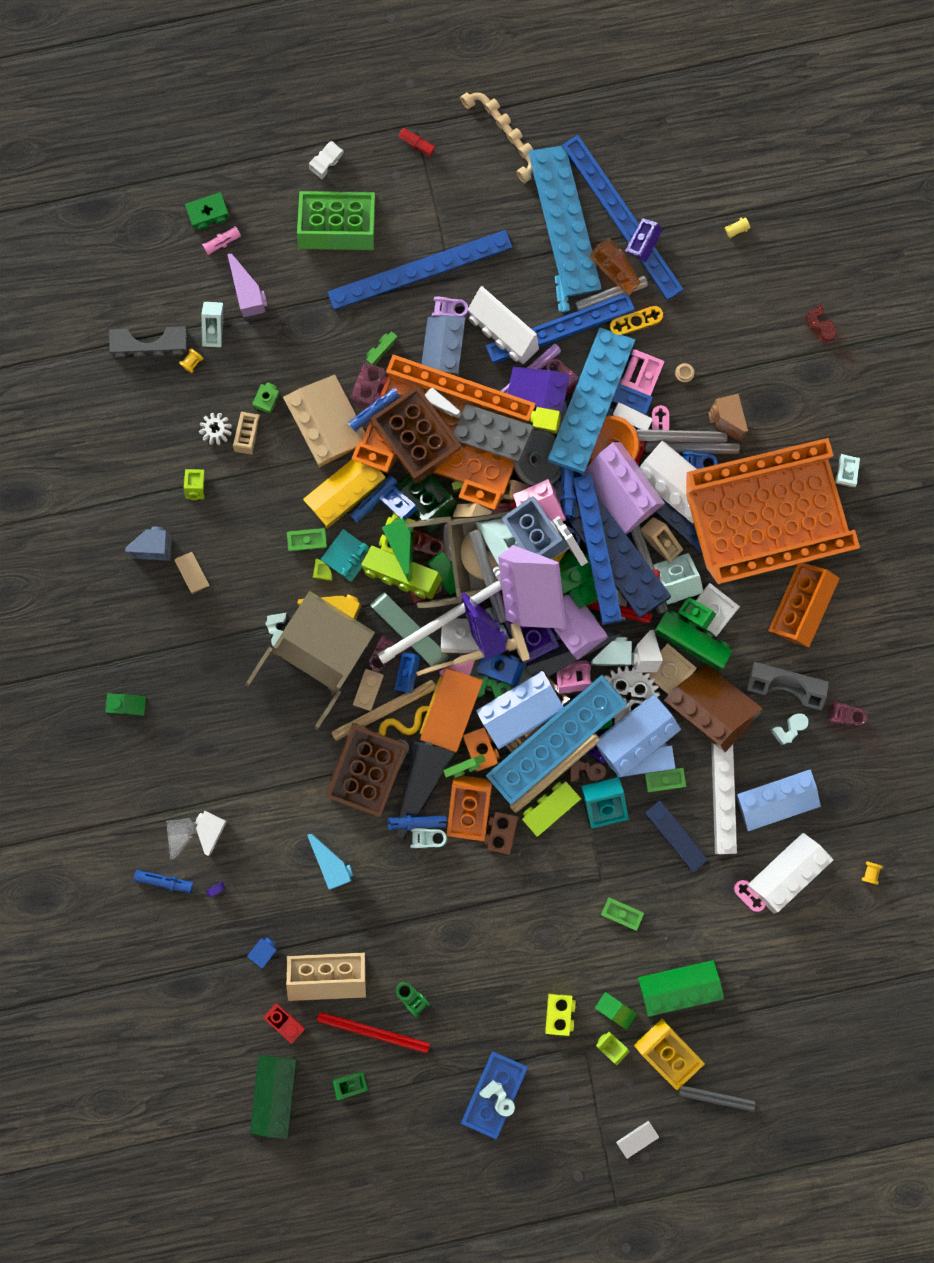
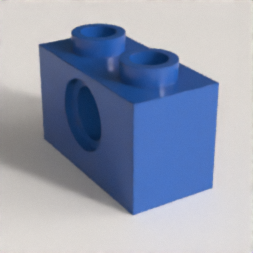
(511, 672)

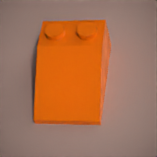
(469, 808)

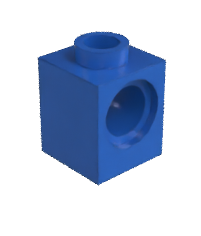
(262, 952)

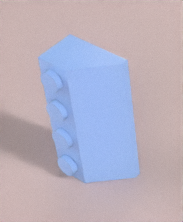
(520, 710)
(637, 735)
(778, 800)

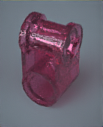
(573, 379)
(379, 648)
(846, 715)

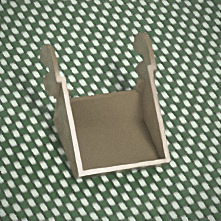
(457, 531)
(321, 644)

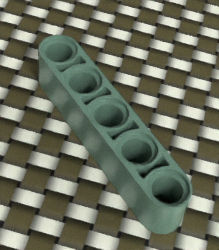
(405, 626)

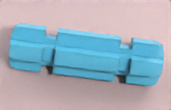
(563, 306)

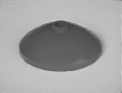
(540, 469)

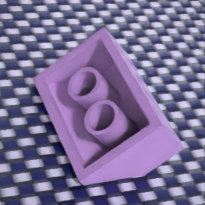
(581, 629)

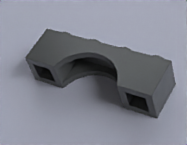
(172, 341)
(808, 689)

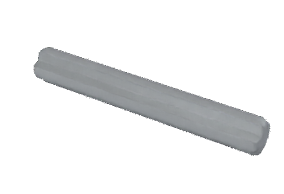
(606, 295)

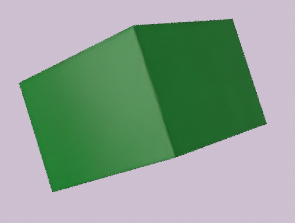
(616, 1010)
(349, 1085)

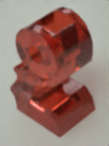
(826, 329)

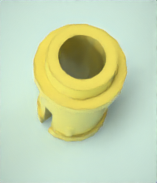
(738, 227)

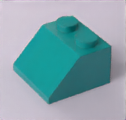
(605, 802)

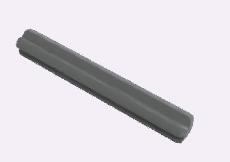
(717, 1098)

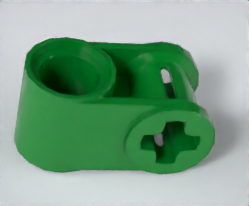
(412, 999)

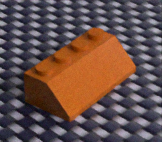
(804, 604)

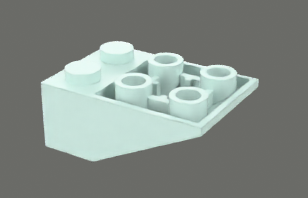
(496, 535)

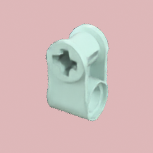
(426, 838)

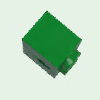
(197, 211)

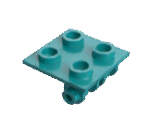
(346, 555)

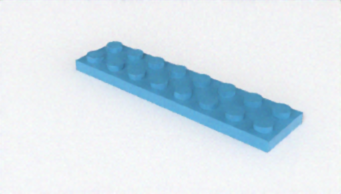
(564, 221)
(591, 401)
(556, 739)

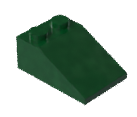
(429, 498)

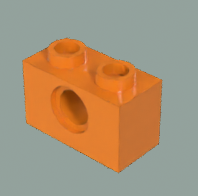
(478, 737)

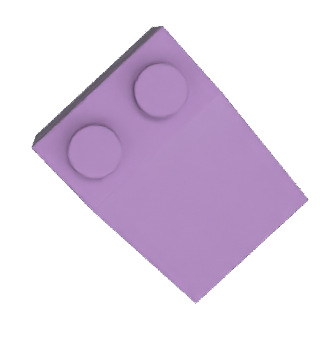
(249, 295)

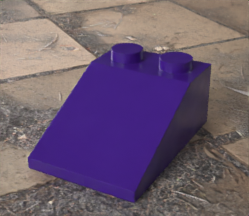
(540, 387)
(484, 629)
(537, 640)

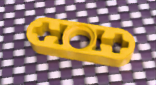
(621, 320)

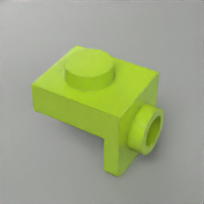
(612, 1048)

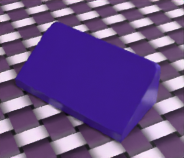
(644, 239)

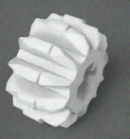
(218, 435)

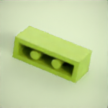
(550, 808)

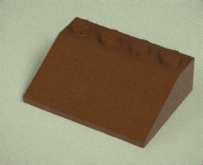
(415, 434)
(713, 707)
(366, 770)

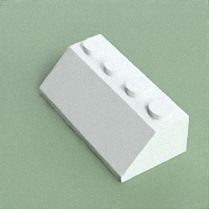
(502, 326)
(667, 475)
(790, 872)

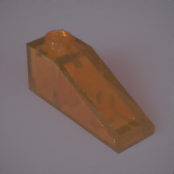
(615, 265)

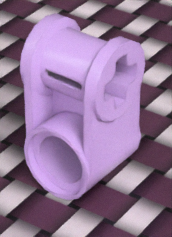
(449, 307)

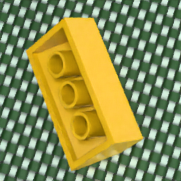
(343, 491)

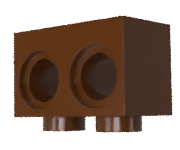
(506, 834)

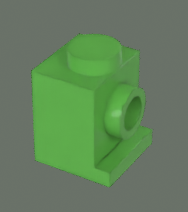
(266, 404)

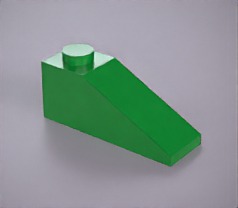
(402, 544)

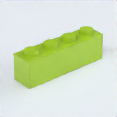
(387, 568)

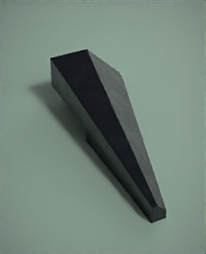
(561, 657)
(422, 777)

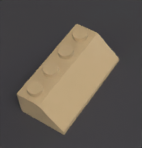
(326, 976)

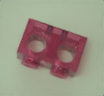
(364, 383)

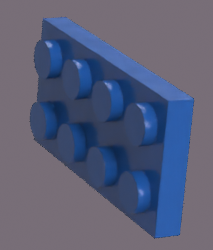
(481, 1111)

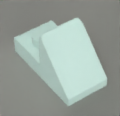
(847, 471)

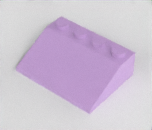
(623, 487)
(531, 589)

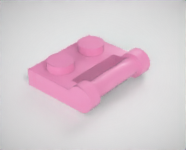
(648, 374)
(567, 677)

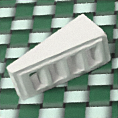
(442, 404)

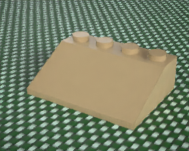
(323, 419)

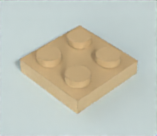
(672, 670)

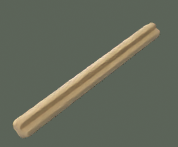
(386, 709)
(555, 773)

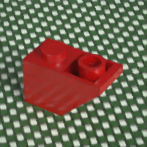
(284, 1023)

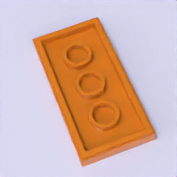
(451, 709)

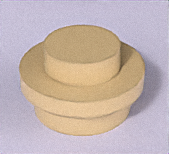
(684, 372)

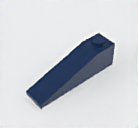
(675, 835)

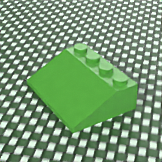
(336, 220)

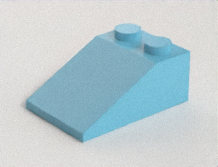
(332, 867)

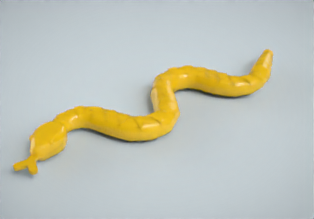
(400, 727)

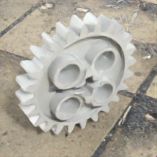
(632, 679)

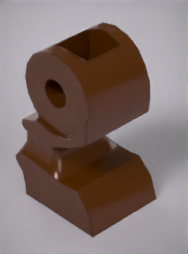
(594, 772)

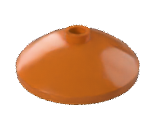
(619, 430)

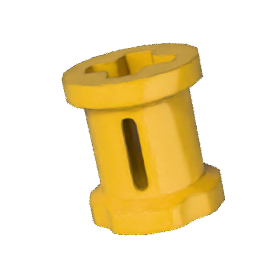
(191, 360)
(872, 873)

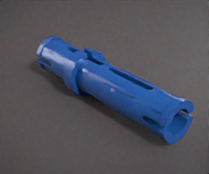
(381, 403)
(568, 493)
(371, 501)
(417, 822)
(163, 881)

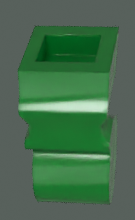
(497, 689)

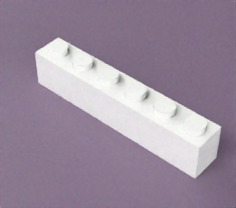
(724, 800)

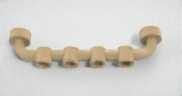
(503, 122)

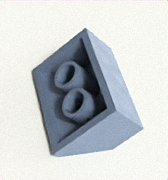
(444, 343)
(535, 529)
(151, 545)

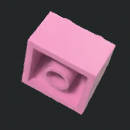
(546, 496)

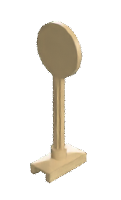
(516, 642)

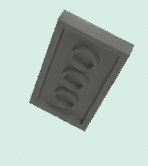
(493, 433)

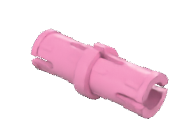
(221, 240)

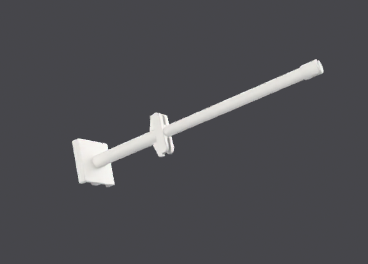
(390, 653)

